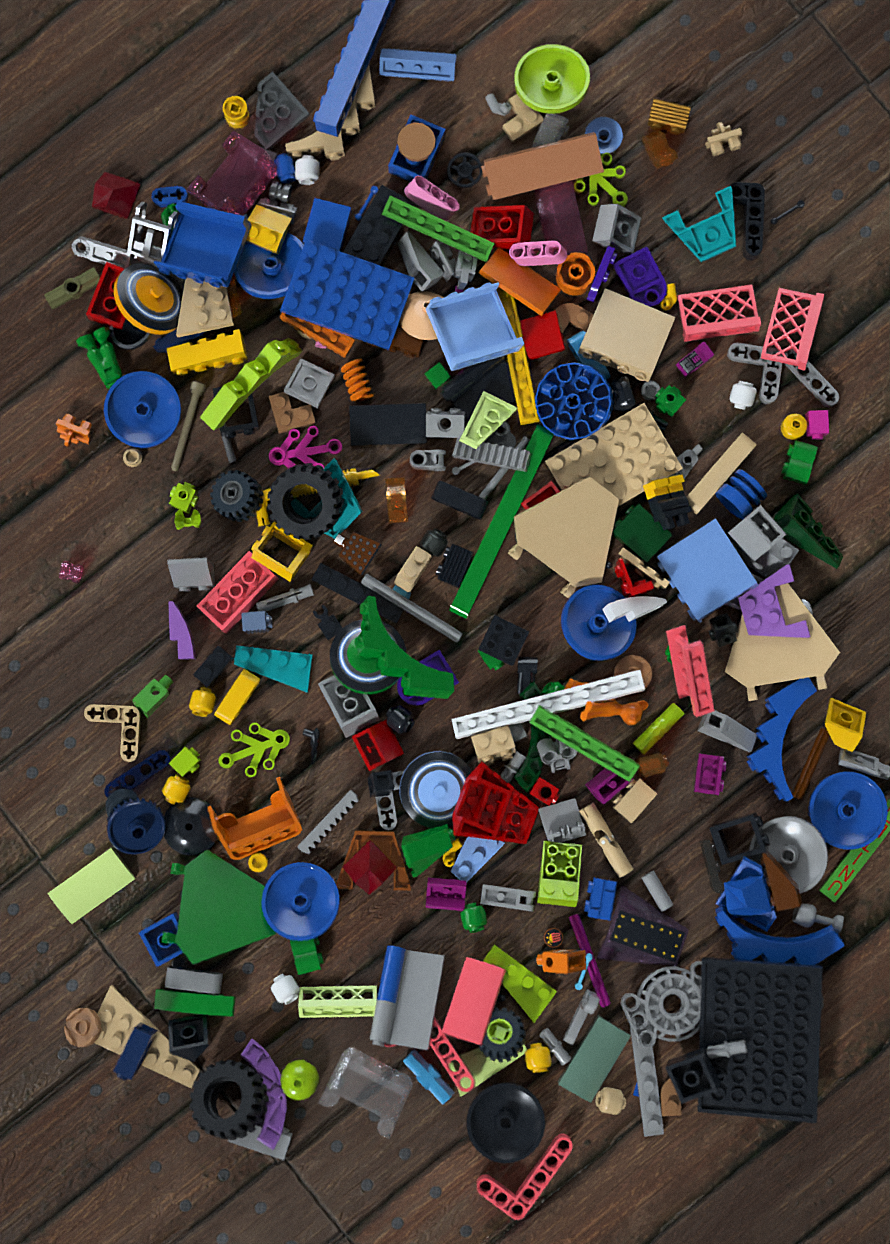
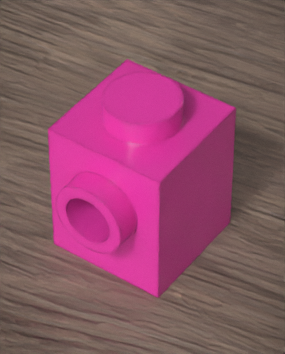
(817, 424)

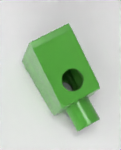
(149, 703)

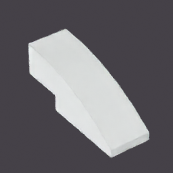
(632, 607)

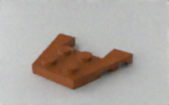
(388, 844)

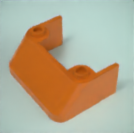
(258, 829)

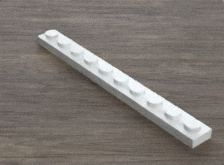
(554, 702)

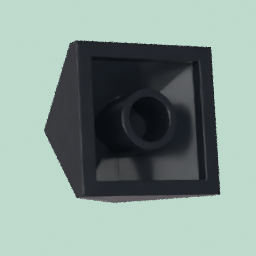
(189, 1036)

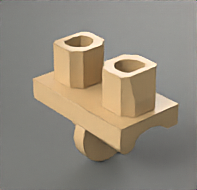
(722, 136)

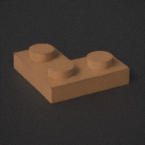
(289, 418)

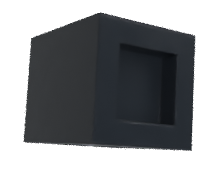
(380, 783)

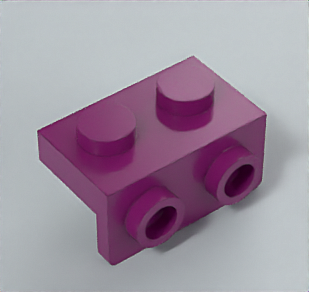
(709, 774)
(446, 894)

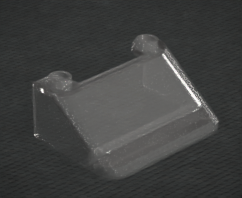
(370, 1087)

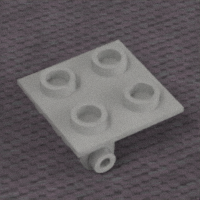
(562, 821)

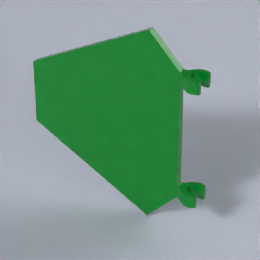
(217, 909)

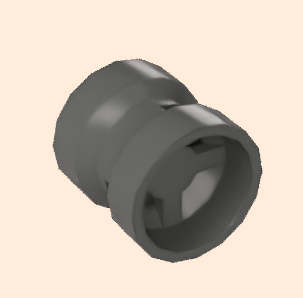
(280, 192)

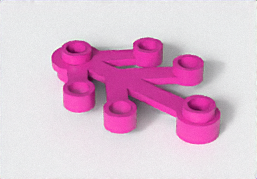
(301, 451)

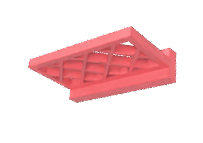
(723, 327)
(806, 336)

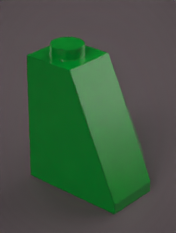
(426, 847)

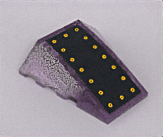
(642, 933)

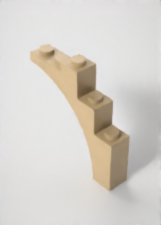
(331, 144)

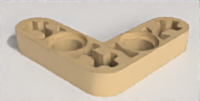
(121, 718)

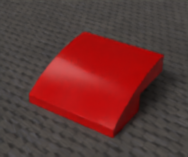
(542, 335)

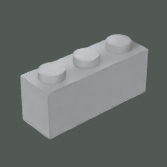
(251, 1142)

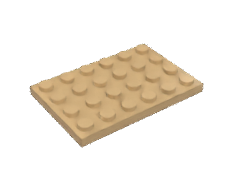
(618, 456)

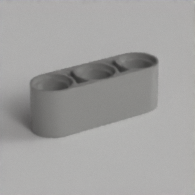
(193, 980)

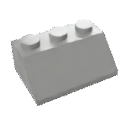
(772, 560)

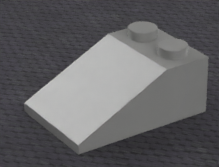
(192, 574)
(351, 709)

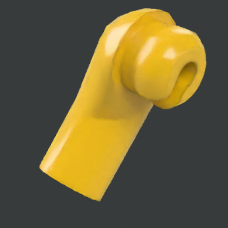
(449, 856)

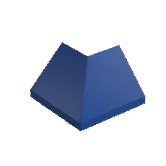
(747, 897)

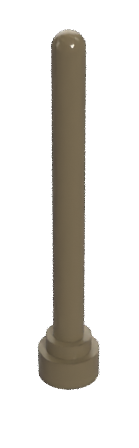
(197, 390)

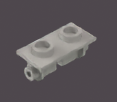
(284, 209)
(440, 253)

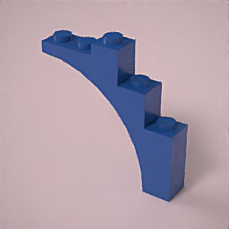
(769, 756)
(806, 949)

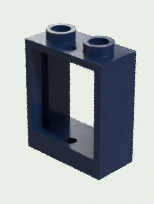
(135, 1051)

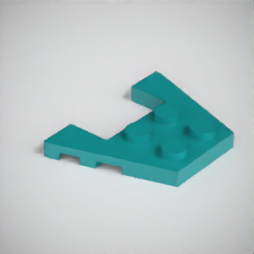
(711, 235)
(351, 507)

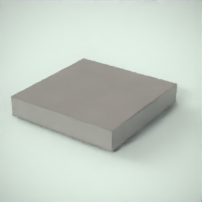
(309, 383)

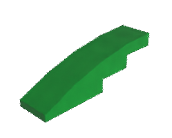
(194, 1002)

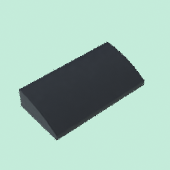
(388, 424)

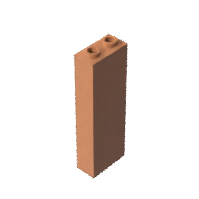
(543, 166)

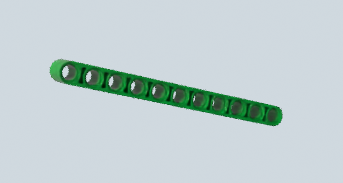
(500, 524)

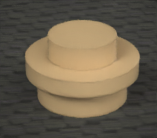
(132, 457)

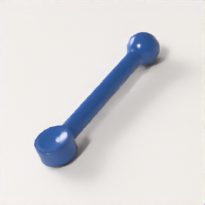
(374, 190)

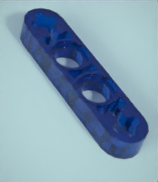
(136, 772)

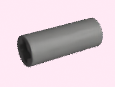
(657, 891)

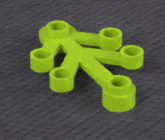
(598, 178)
(257, 748)

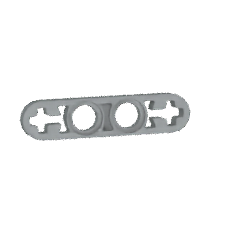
(807, 381)

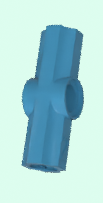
(428, 1076)

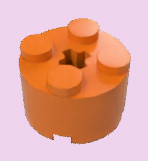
(586, 272)

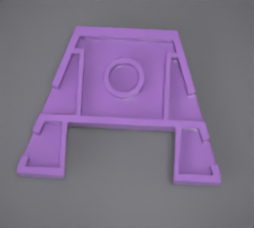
(763, 610)

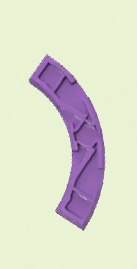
(276, 1111)

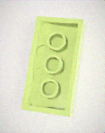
(91, 885)

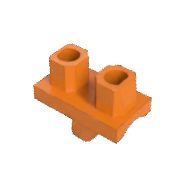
(73, 433)

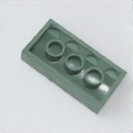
(593, 1059)

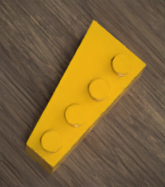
(207, 353)

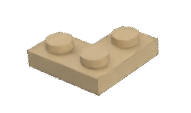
(524, 122)

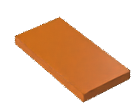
(520, 281)

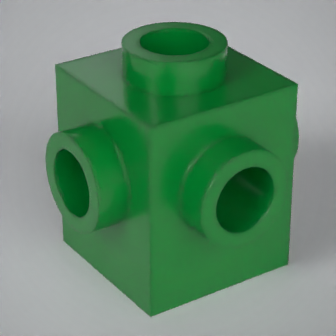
(672, 406)

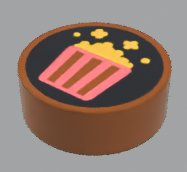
(553, 937)

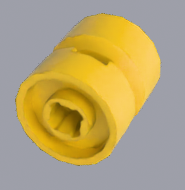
(236, 112)

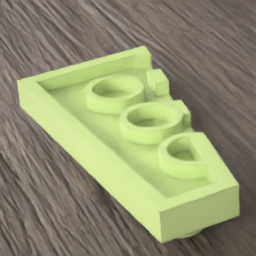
(480, 1066)

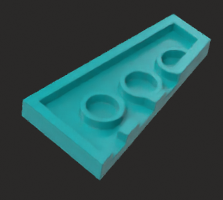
(281, 666)

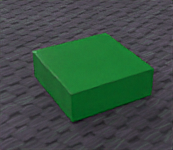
(437, 375)

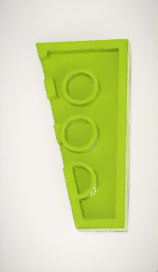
(523, 985)

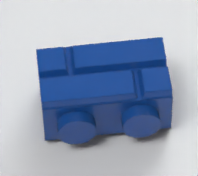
(601, 898)

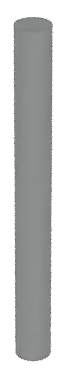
(501, 472)

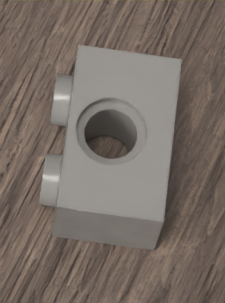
(436, 429)

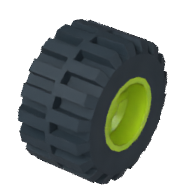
(503, 1036)

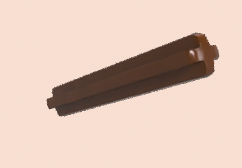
(811, 764)

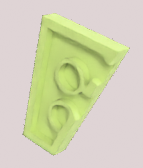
(486, 419)

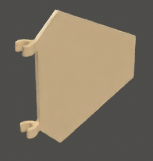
(570, 533)
(780, 659)

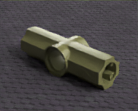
(62, 295)

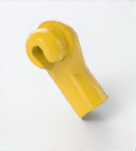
(671, 297)

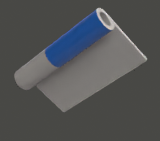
(407, 998)

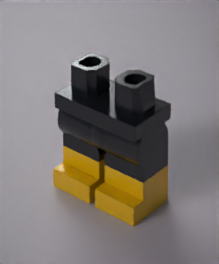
(668, 501)

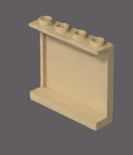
(626, 335)

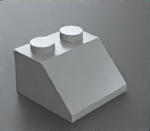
(616, 228)

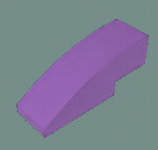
(181, 632)

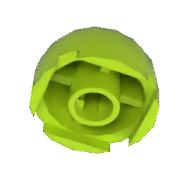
(299, 1080)

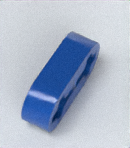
(169, 191)

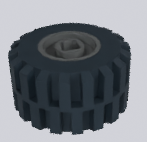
(236, 496)

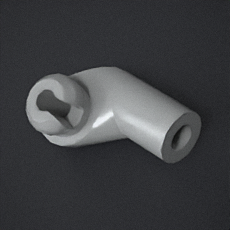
(497, 108)

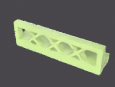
(337, 1006)

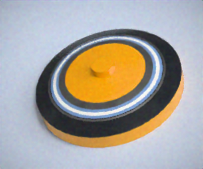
(148, 298)

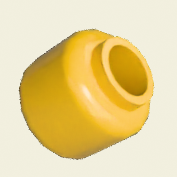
(792, 432)
(202, 702)
(176, 789)
(538, 1058)

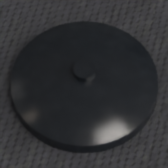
(505, 1122)

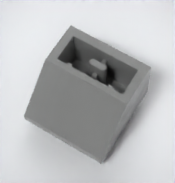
(756, 533)

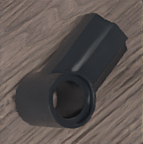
(527, 670)

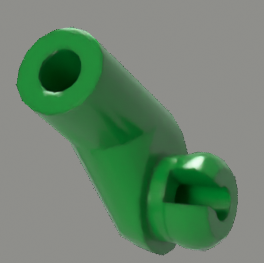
(167, 213)

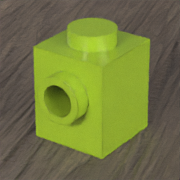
(186, 761)

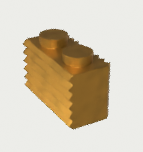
(668, 116)

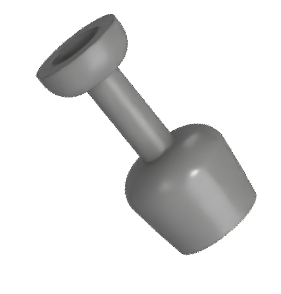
(807, 915)

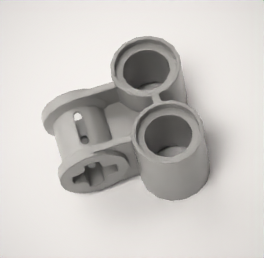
(555, 754)

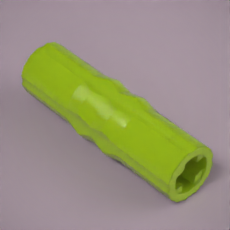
(658, 728)

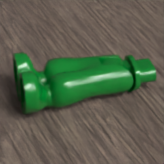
(104, 358)

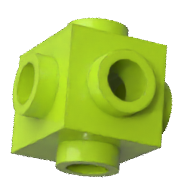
(186, 503)

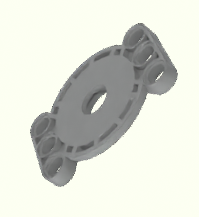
(652, 1007)

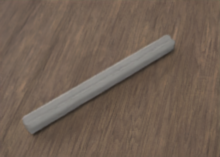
(411, 608)

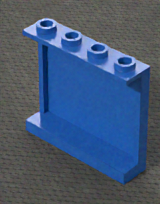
(204, 245)

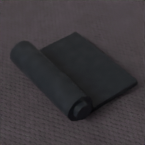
(468, 385)

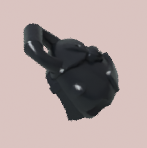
(622, 394)

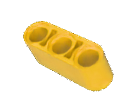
(237, 697)

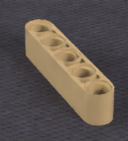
(720, 472)

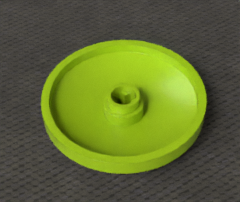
(552, 78)

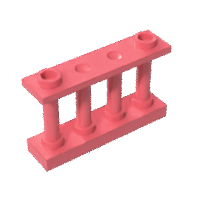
(690, 671)

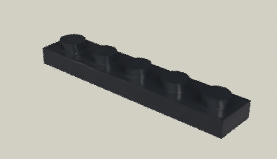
(355, 591)

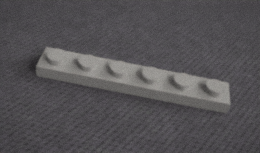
(647, 1084)

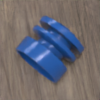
(744, 491)

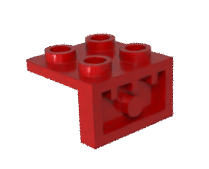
(639, 588)

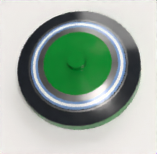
(360, 672)

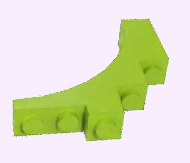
(251, 376)

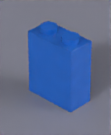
(328, 224)

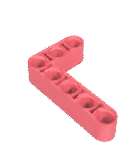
(446, 1059)
(530, 1182)

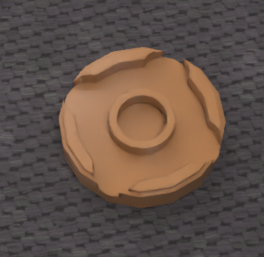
(416, 141)
(633, 663)
(82, 1027)

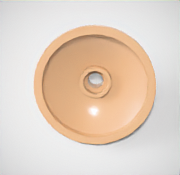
(415, 318)

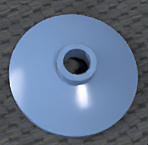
(609, 128)

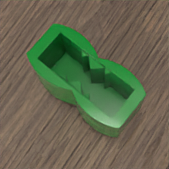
(799, 462)
(307, 956)

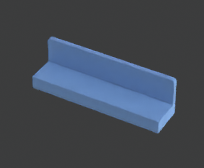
(417, 64)

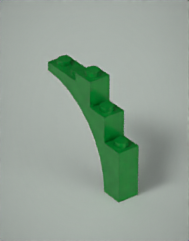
(393, 661)

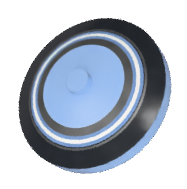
(432, 787)

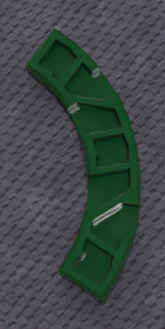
(533, 764)

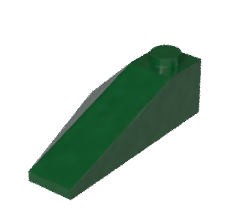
(804, 532)

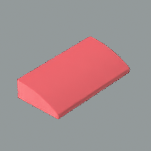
(237, 592)
(473, 1001)

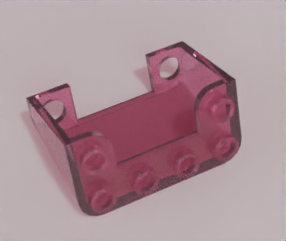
(238, 178)

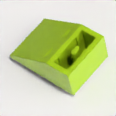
(559, 874)

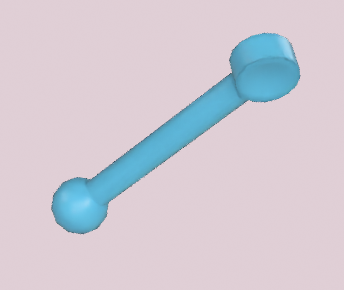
(578, 985)

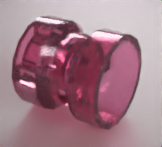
(71, 571)

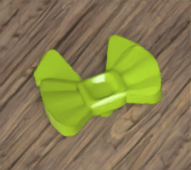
(181, 521)

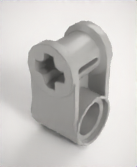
(429, 460)

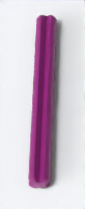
(592, 967)

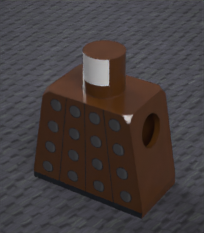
(357, 551)

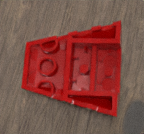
(493, 809)

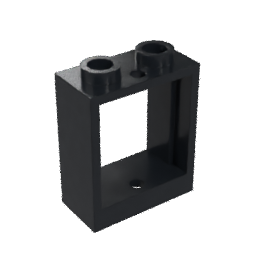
(247, 429)
(721, 844)

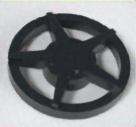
(464, 170)

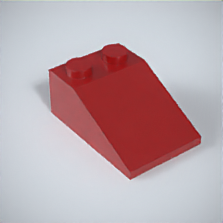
(503, 224)

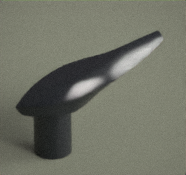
(314, 735)

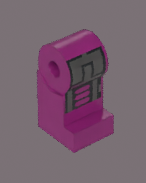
(695, 359)

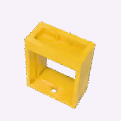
(298, 544)

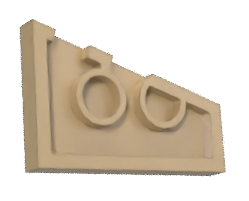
(643, 570)

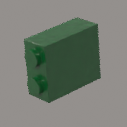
(640, 533)

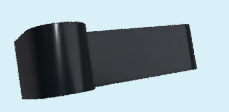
(751, 221)

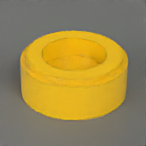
(258, 862)

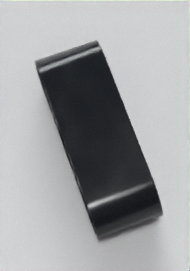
(459, 500)

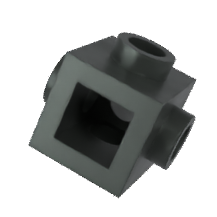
(723, 630)

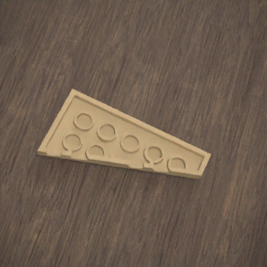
(203, 308)
(117, 1022)

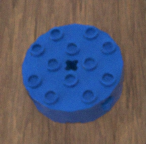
(593, 399)

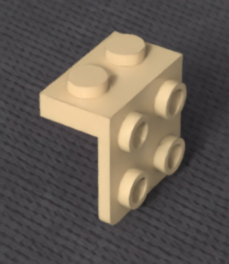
(494, 745)

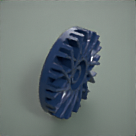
(136, 826)

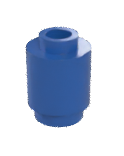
(285, 168)

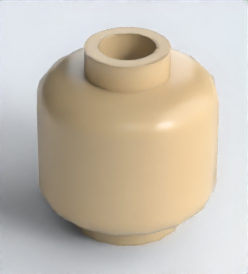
(610, 1100)

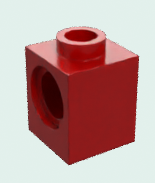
(539, 784)

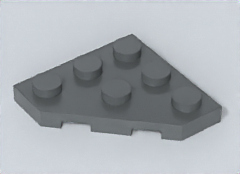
(276, 112)

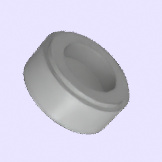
(649, 390)

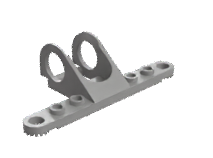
(137, 251)

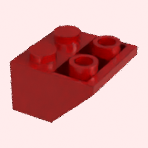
(377, 745)

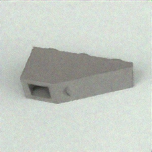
(419, 263)
(727, 730)

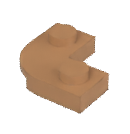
(574, 315)
(669, 1100)

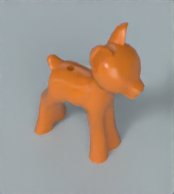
(630, 712)

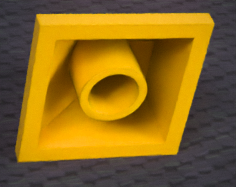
(844, 724)

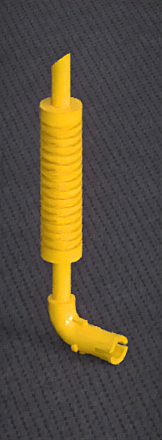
(351, 476)

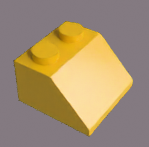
(268, 229)

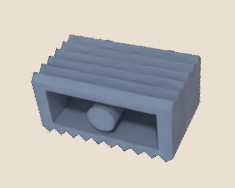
(256, 622)

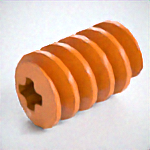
(355, 381)

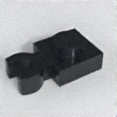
(329, 624)

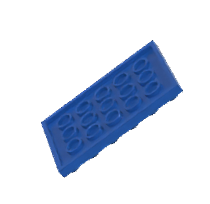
(347, 294)

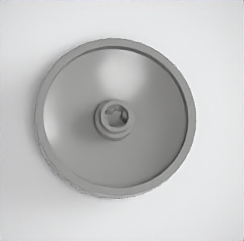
(797, 849)

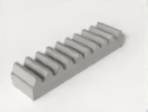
(493, 455)
(326, 823)

